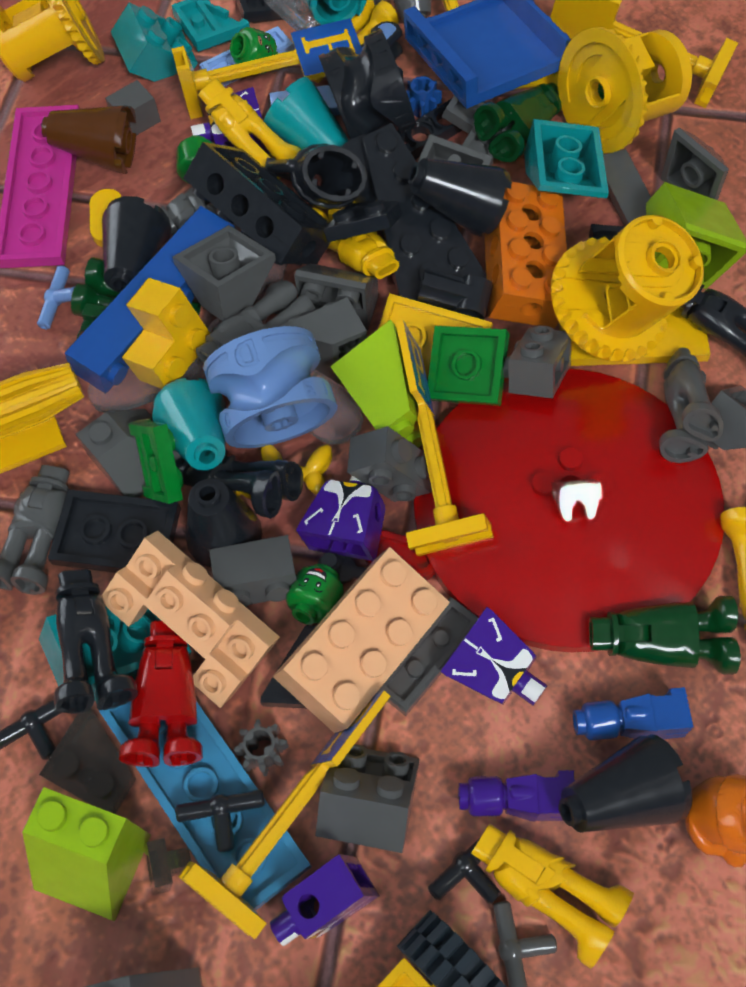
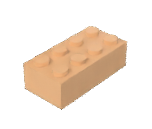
(361, 641)

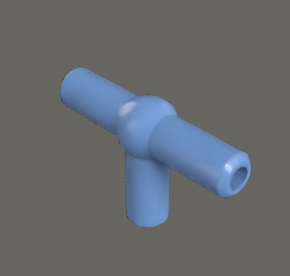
(54, 297)

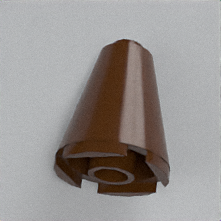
(94, 134)

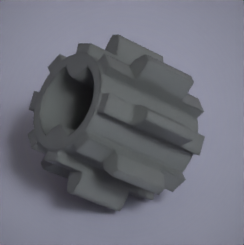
(251, 742)

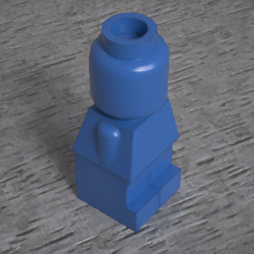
(635, 717)

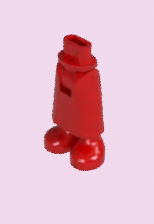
(166, 694)

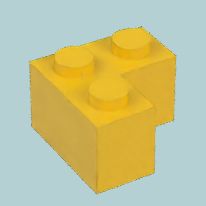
(169, 333)

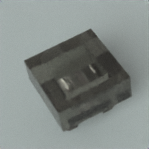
(584, 491)
(164, 864)

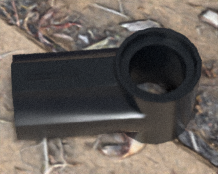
(463, 295)

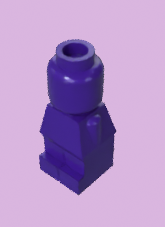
(522, 796)

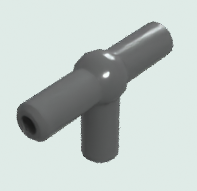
(513, 949)

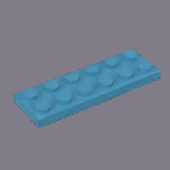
(215, 774)

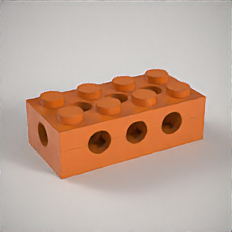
(521, 265)

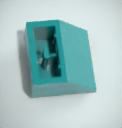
(147, 42)

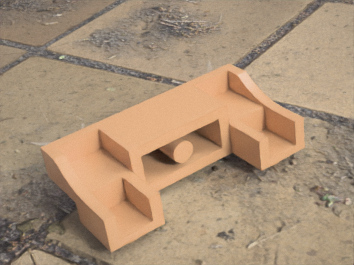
(196, 610)

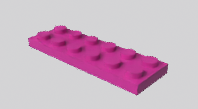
(35, 195)

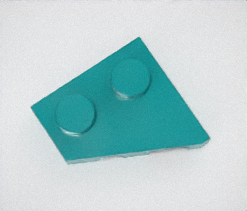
(206, 23)

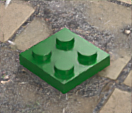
(468, 365)

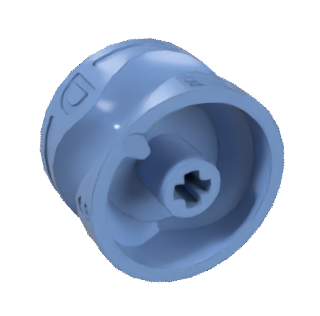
(269, 387)

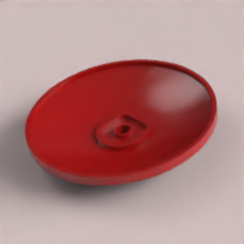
(549, 575)

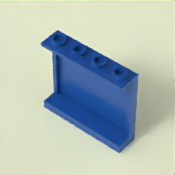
(487, 46)

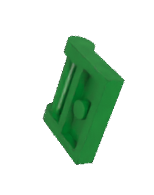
(157, 460)

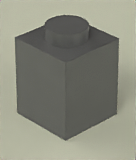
(141, 101)

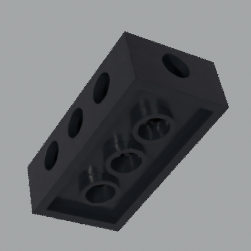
(258, 204)

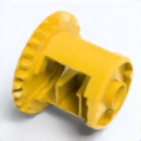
(41, 29)
(629, 80)
(636, 287)

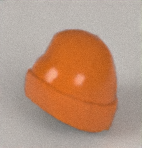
(719, 818)

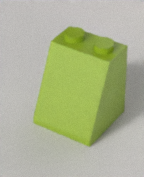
(708, 224)
(379, 383)
(82, 853)

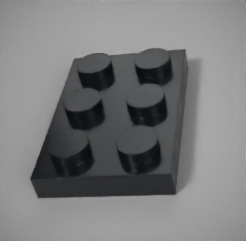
(107, 529)

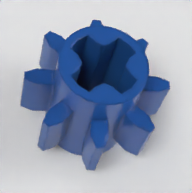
(423, 95)

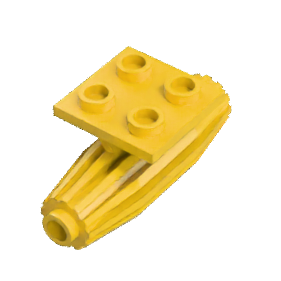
(29, 413)

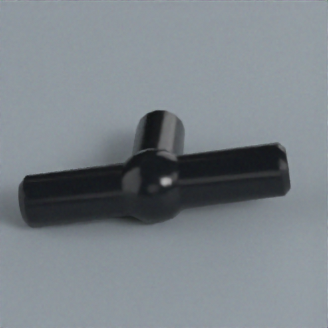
(32, 724)
(220, 807)
(465, 866)

